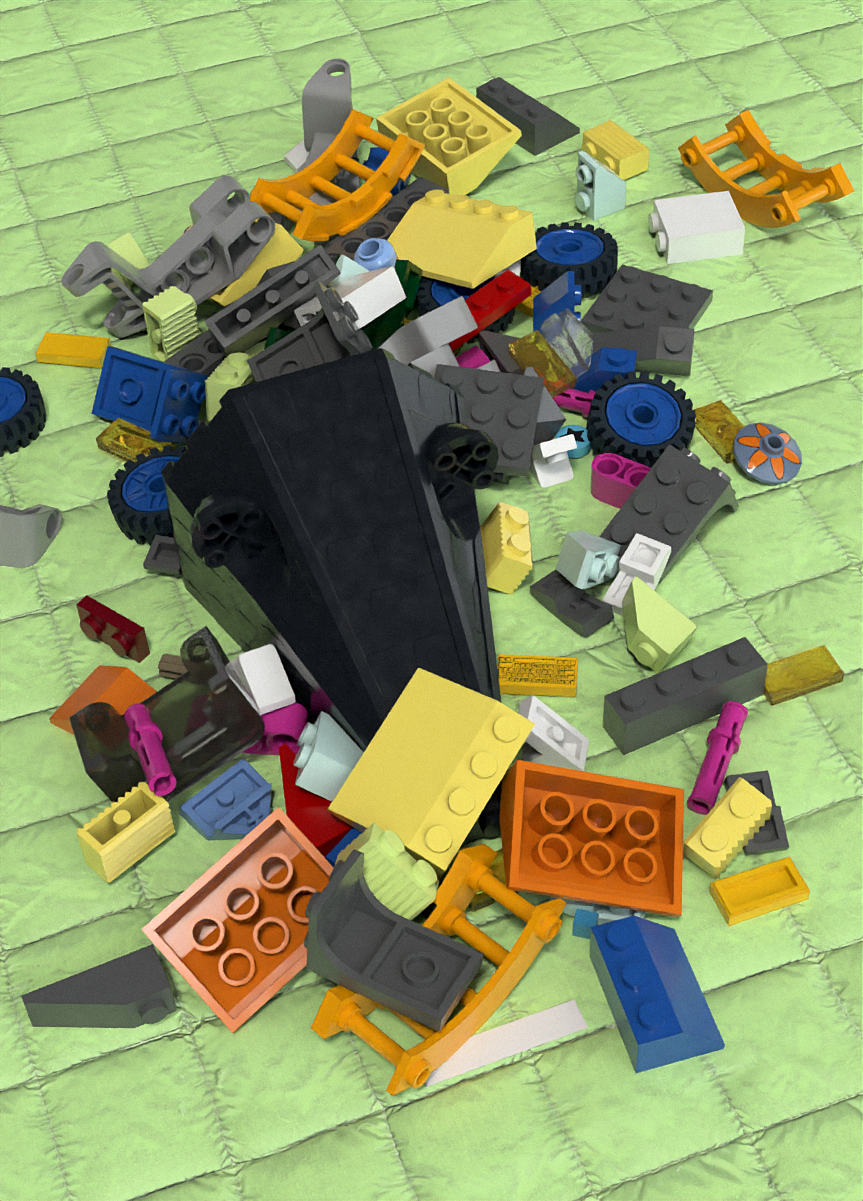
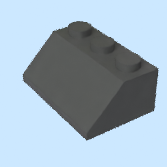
(538, 124)

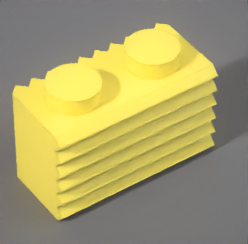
(616, 149)
(506, 547)
(727, 828)
(125, 832)

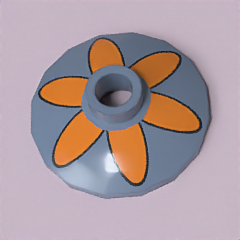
(767, 453)

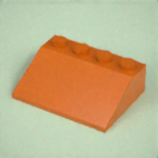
(592, 838)
(244, 920)

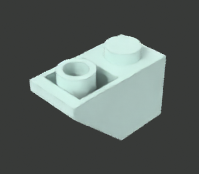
(598, 188)
(588, 559)
(325, 757)

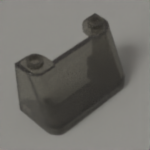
(201, 716)

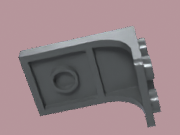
(321, 340)
(672, 504)
(382, 953)

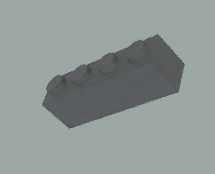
(683, 695)

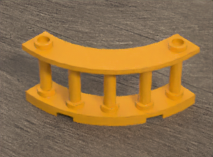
(798, 184)
(351, 209)
(469, 874)

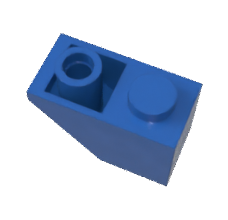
(555, 299)

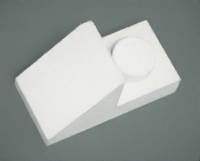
(551, 462)
(264, 678)
(552, 738)

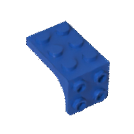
(150, 395)

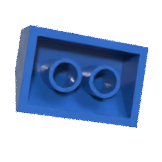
(652, 993)

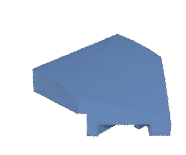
(229, 804)

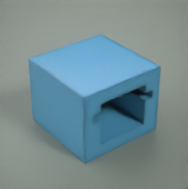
(583, 922)

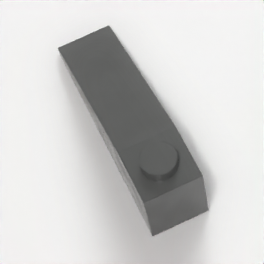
(270, 303)

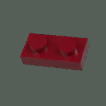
(113, 629)

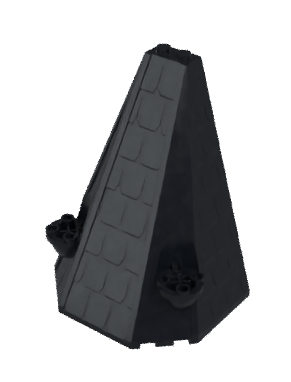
(344, 535)

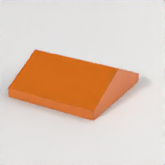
(105, 684)

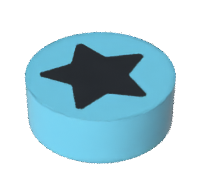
(581, 439)

